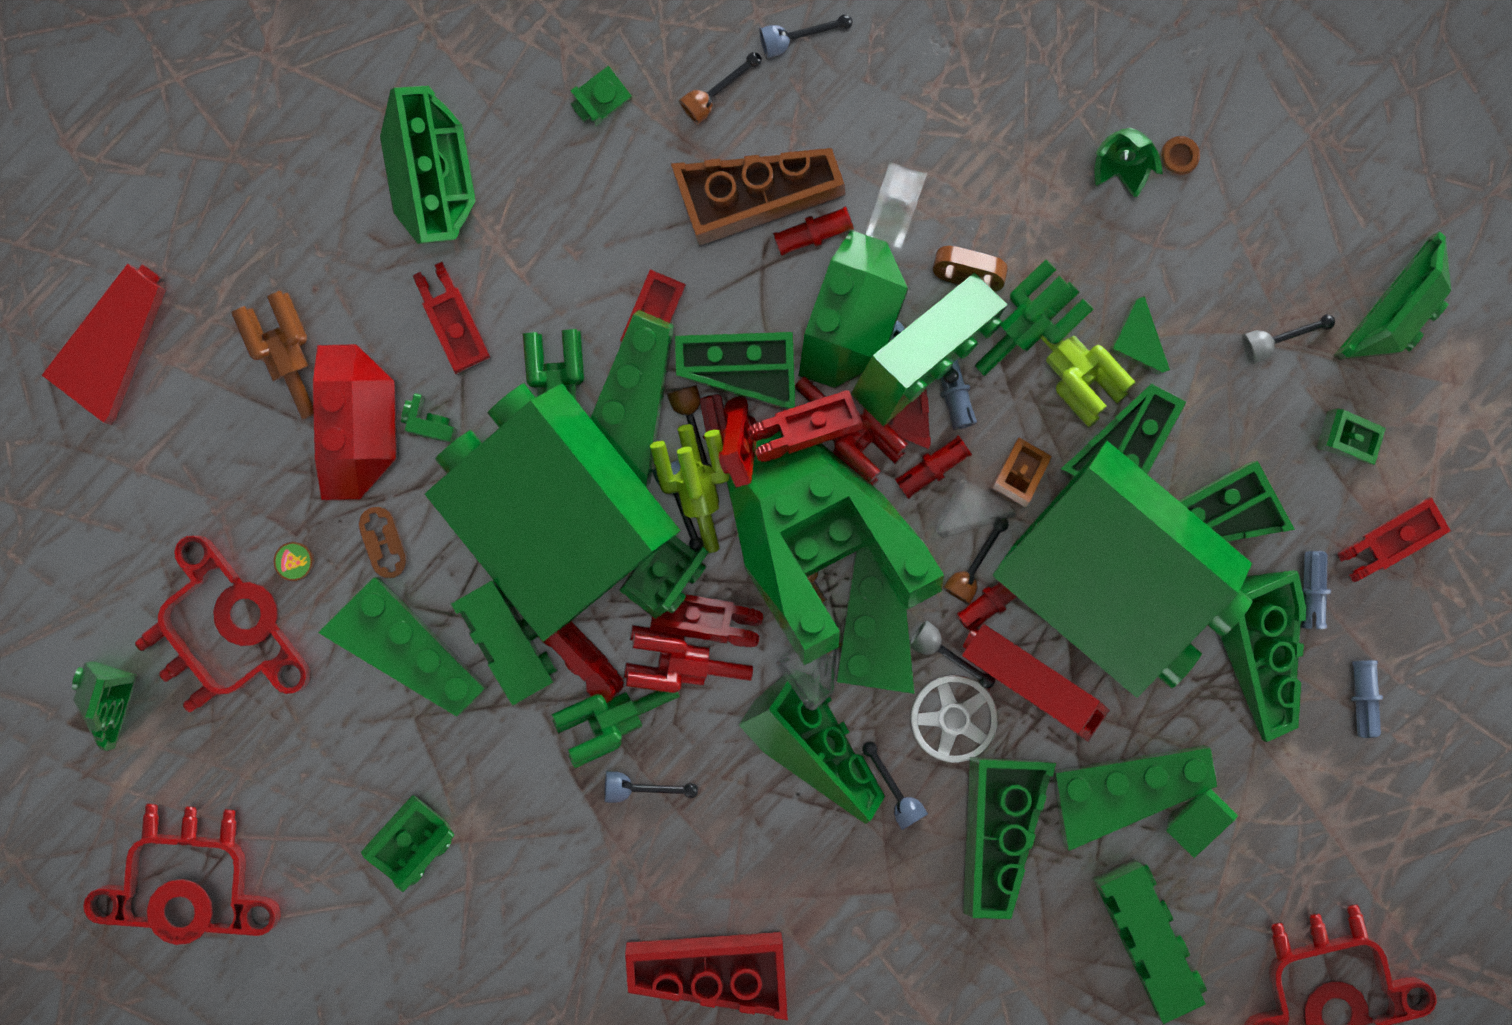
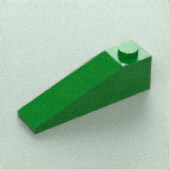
(1267, 650)
(103, 700)
(813, 748)

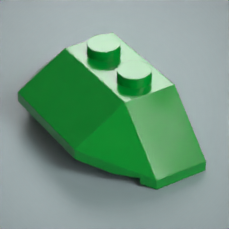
(426, 165)
(1405, 306)
(852, 311)

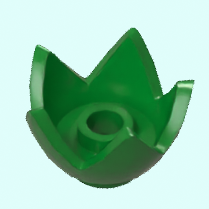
(1129, 157)

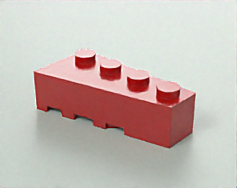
(713, 971)

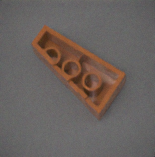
(755, 189)

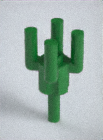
(1035, 316)
(550, 375)
(607, 721)

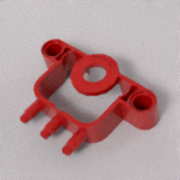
(223, 621)
(201, 923)
(1396, 990)

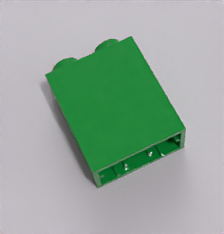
(548, 507)
(1127, 573)

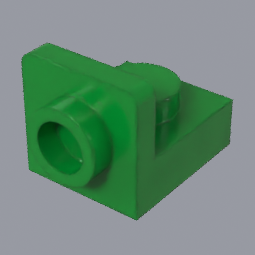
(599, 97)
(434, 426)

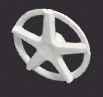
(954, 718)

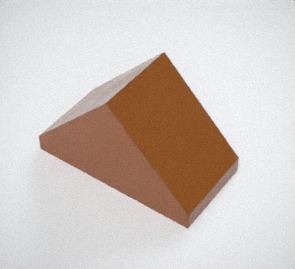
(1020, 473)

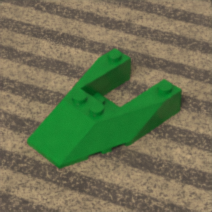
(808, 515)

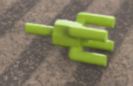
(1082, 367)
(694, 480)

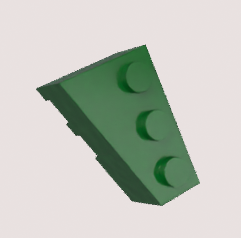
(741, 364)
(1136, 430)
(1240, 505)
(505, 642)

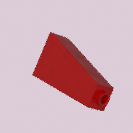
(107, 345)
(1035, 681)

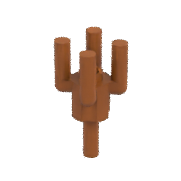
(279, 346)

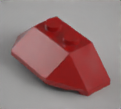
(351, 421)

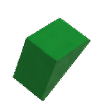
(1139, 340)
(1351, 436)
(1200, 821)

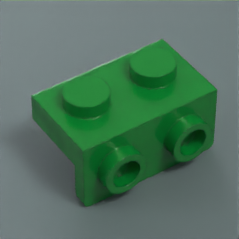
(662, 577)
(409, 843)

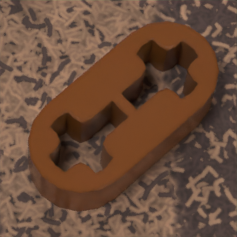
(957, 264)
(374, 545)

